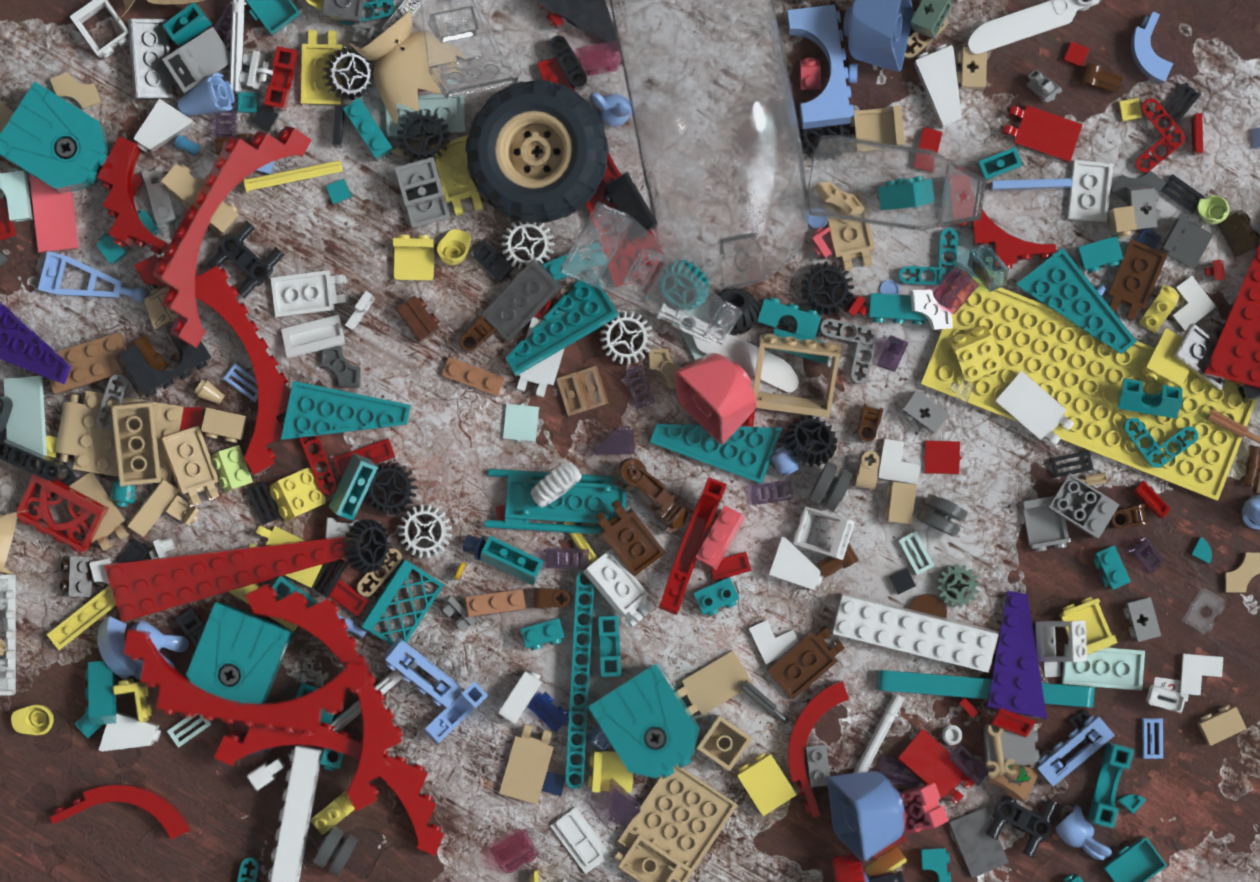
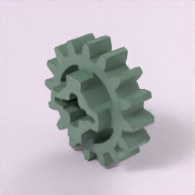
(958, 595)

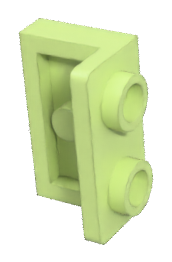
(231, 468)

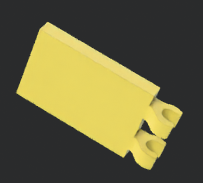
(313, 60)
(455, 175)
(281, 536)

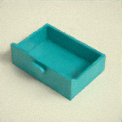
(274, 13)
(1135, 863)

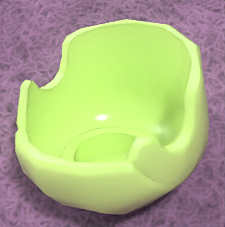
(1213, 209)

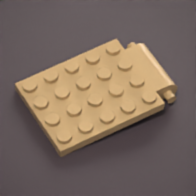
(95, 447)
(673, 829)

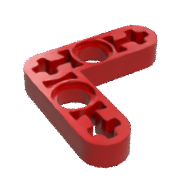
(1165, 140)

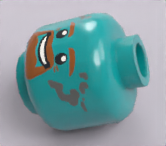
(123, 494)

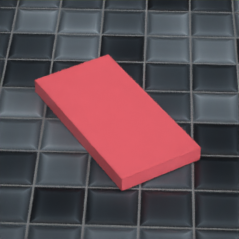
(53, 218)

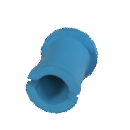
(186, 145)

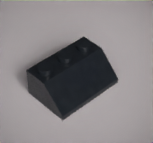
(628, 200)

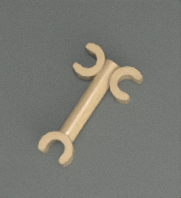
(999, 766)

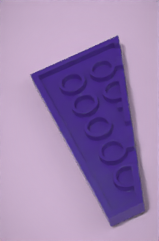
(28, 350)
(1016, 670)

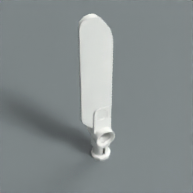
(1025, 24)
(774, 369)

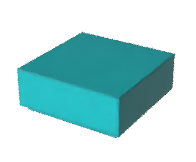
(247, 102)
(338, 191)

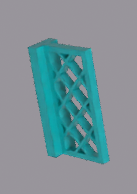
(387, 595)

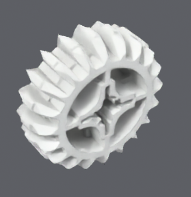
(518, 247)
(633, 354)
(555, 484)
(412, 543)

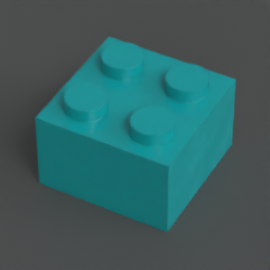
(906, 193)

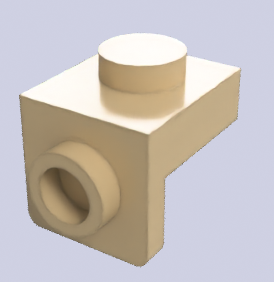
(182, 511)

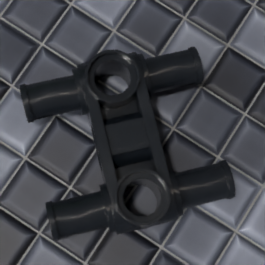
(245, 259)
(1024, 821)

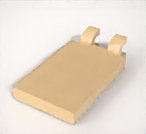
(851, 241)
(191, 464)
(112, 521)
(714, 683)
(527, 766)

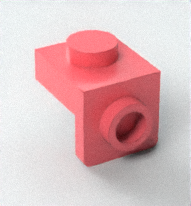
(810, 74)
(820, 247)

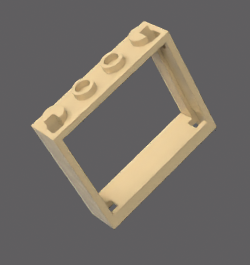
(790, 403)

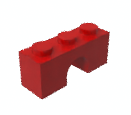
(281, 83)

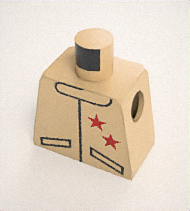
(158, 314)

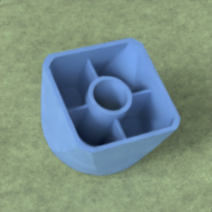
(879, 31)
(865, 812)

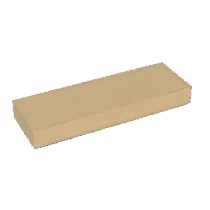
(153, 507)

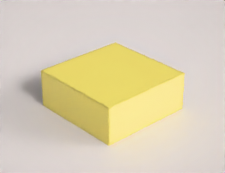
(1130, 109)

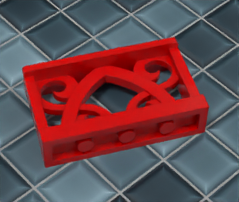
(87, 505)

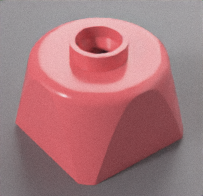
(715, 394)

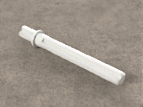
(236, 43)
(384, 685)
(880, 733)

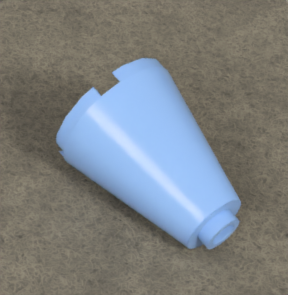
(207, 97)

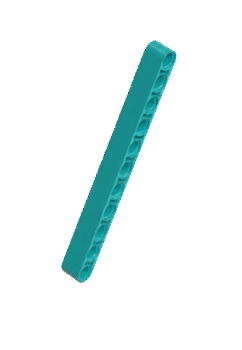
(975, 687)
(576, 688)

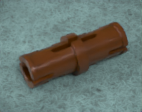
(1252, 466)

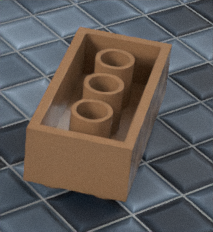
(91, 363)

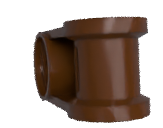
(477, 334)
(869, 421)
(1131, 516)
(548, 598)

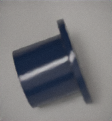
(474, 545)

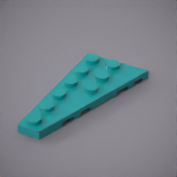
(1069, 293)
(568, 321)
(325, 411)
(744, 453)

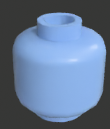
(784, 463)

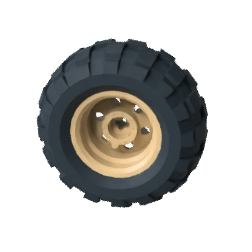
(500, 130)

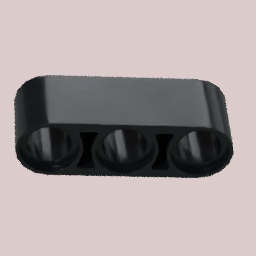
(565, 53)

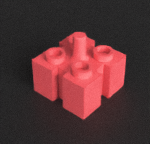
(922, 809)

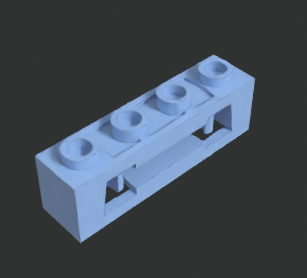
(447, 692)
(1061, 749)

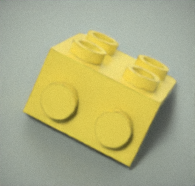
(413, 258)
(976, 353)
(297, 494)
(141, 692)
(608, 766)

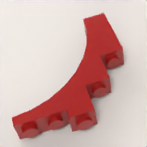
(117, 177)
(1005, 245)

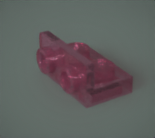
(600, 57)
(955, 290)
(515, 851)

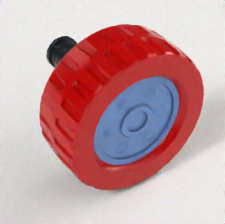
(849, 869)

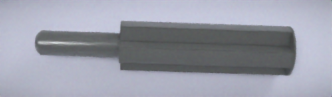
(762, 700)

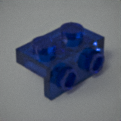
(548, 711)

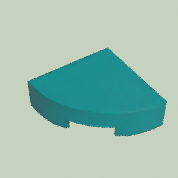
(1202, 550)
(1132, 802)

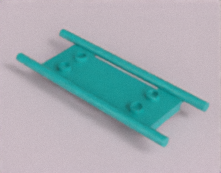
(575, 506)

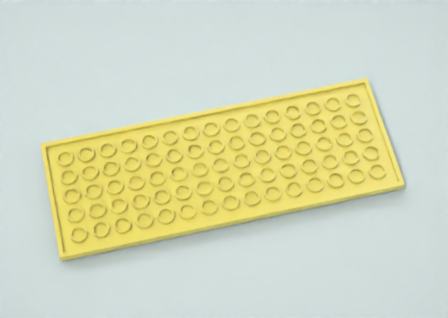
(1086, 382)

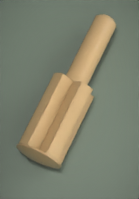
(1095, 479)

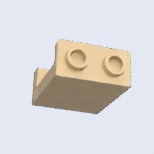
(879, 125)

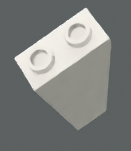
(940, 82)

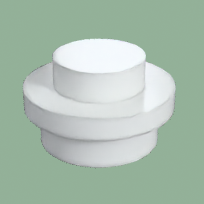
(952, 735)

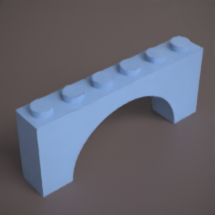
(821, 27)

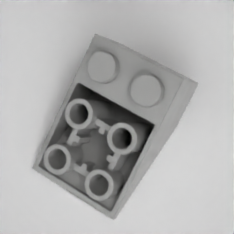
(197, 59)
(1083, 506)

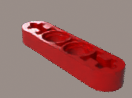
(314, 459)

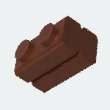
(418, 318)

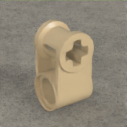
(867, 474)

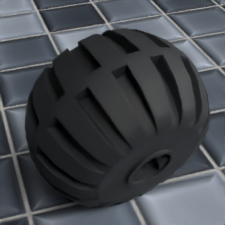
(748, 305)

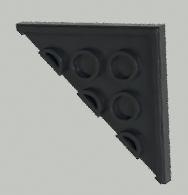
(587, 15)

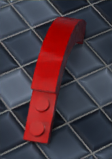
(691, 544)
(807, 718)
(151, 801)

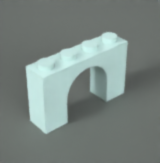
(17, 192)

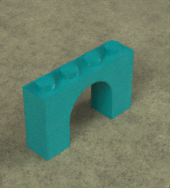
(1114, 761)

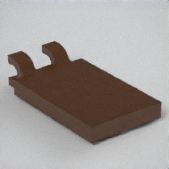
(1136, 278)
(630, 539)
(805, 662)

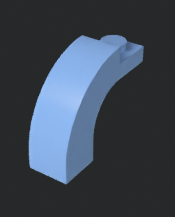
(1143, 54)
(112, 647)
(455, 713)

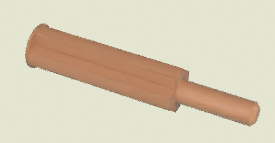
(1231, 425)

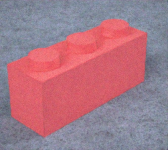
(720, 537)

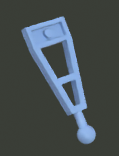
(53, 274)

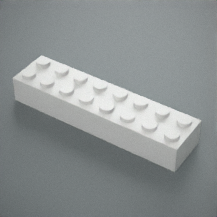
(915, 632)
(296, 814)

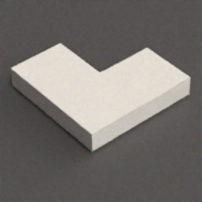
(1197, 303)
(361, 308)
(891, 466)
(769, 646)
(1194, 667)

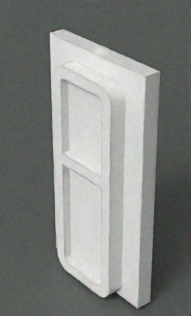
(313, 336)
(580, 840)

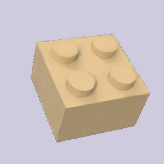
(724, 742)

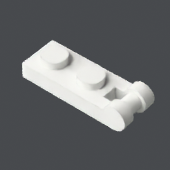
(159, 198)

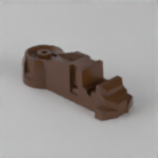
(633, 477)

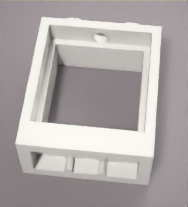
(87, 12)
(841, 537)
(1047, 641)

